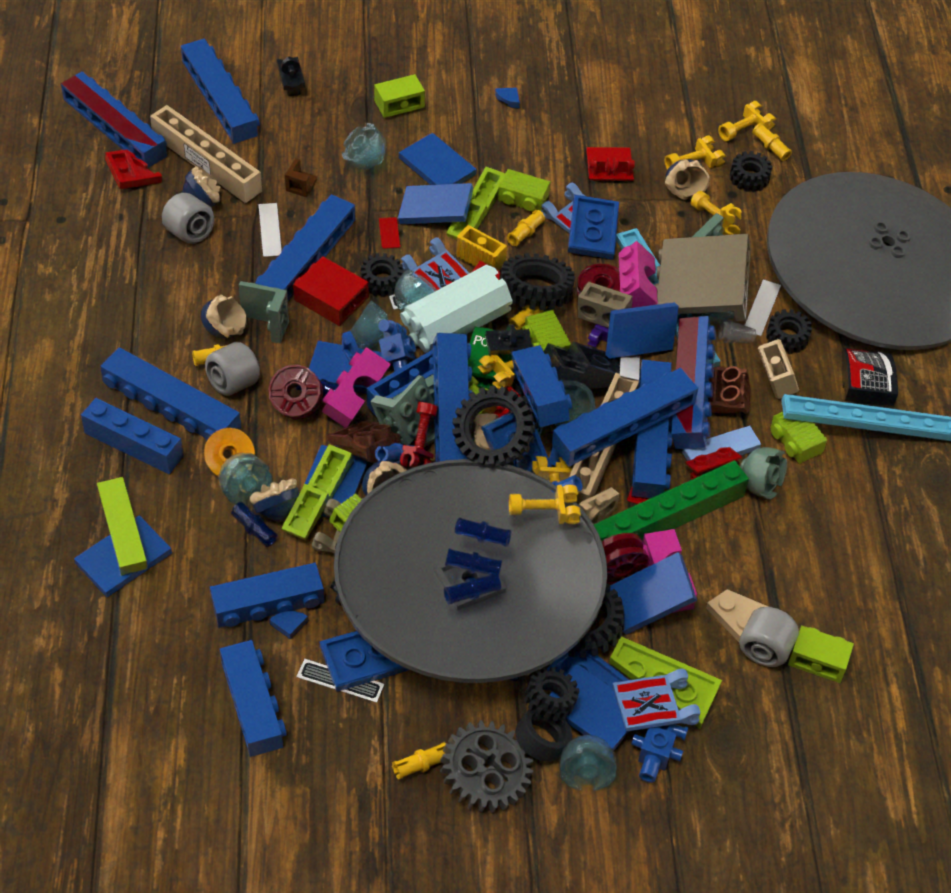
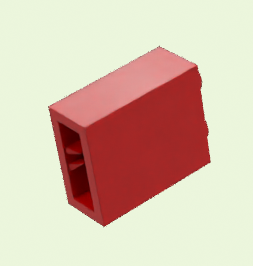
(331, 291)

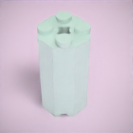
(457, 307)

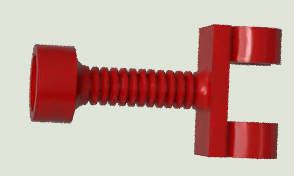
(417, 452)

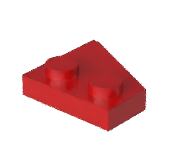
(129, 170)

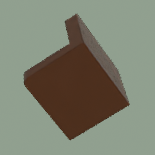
(298, 181)

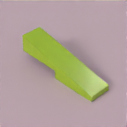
(483, 198)
(321, 487)
(122, 526)

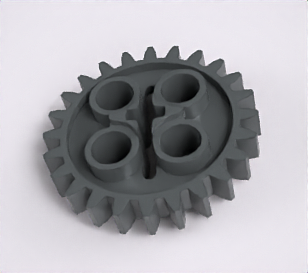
(472, 783)

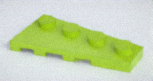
(641, 662)

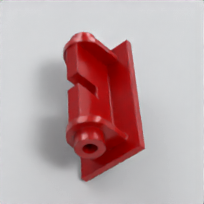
(705, 463)

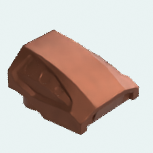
(730, 390)
(363, 439)

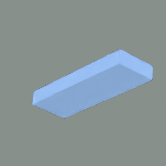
(740, 440)

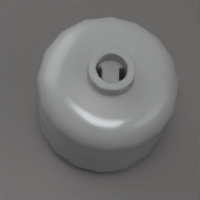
(188, 218)
(232, 368)
(769, 636)

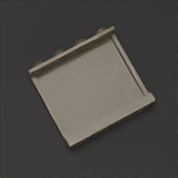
(705, 274)

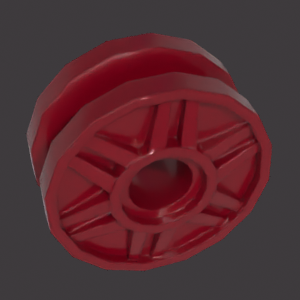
(599, 274)
(282, 384)
(624, 556)

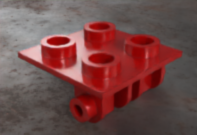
(610, 163)

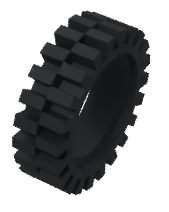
(542, 268)
(474, 406)
(608, 631)

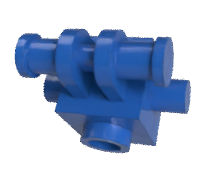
(396, 345)
(658, 748)

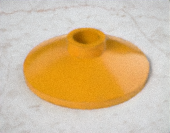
(225, 439)

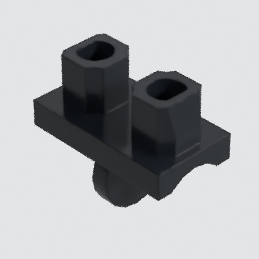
(291, 75)
(507, 341)

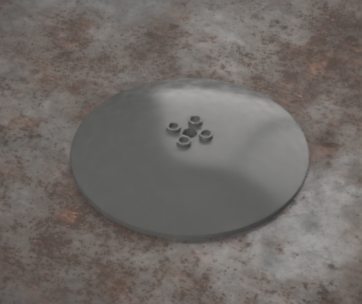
(835, 266)
(395, 573)

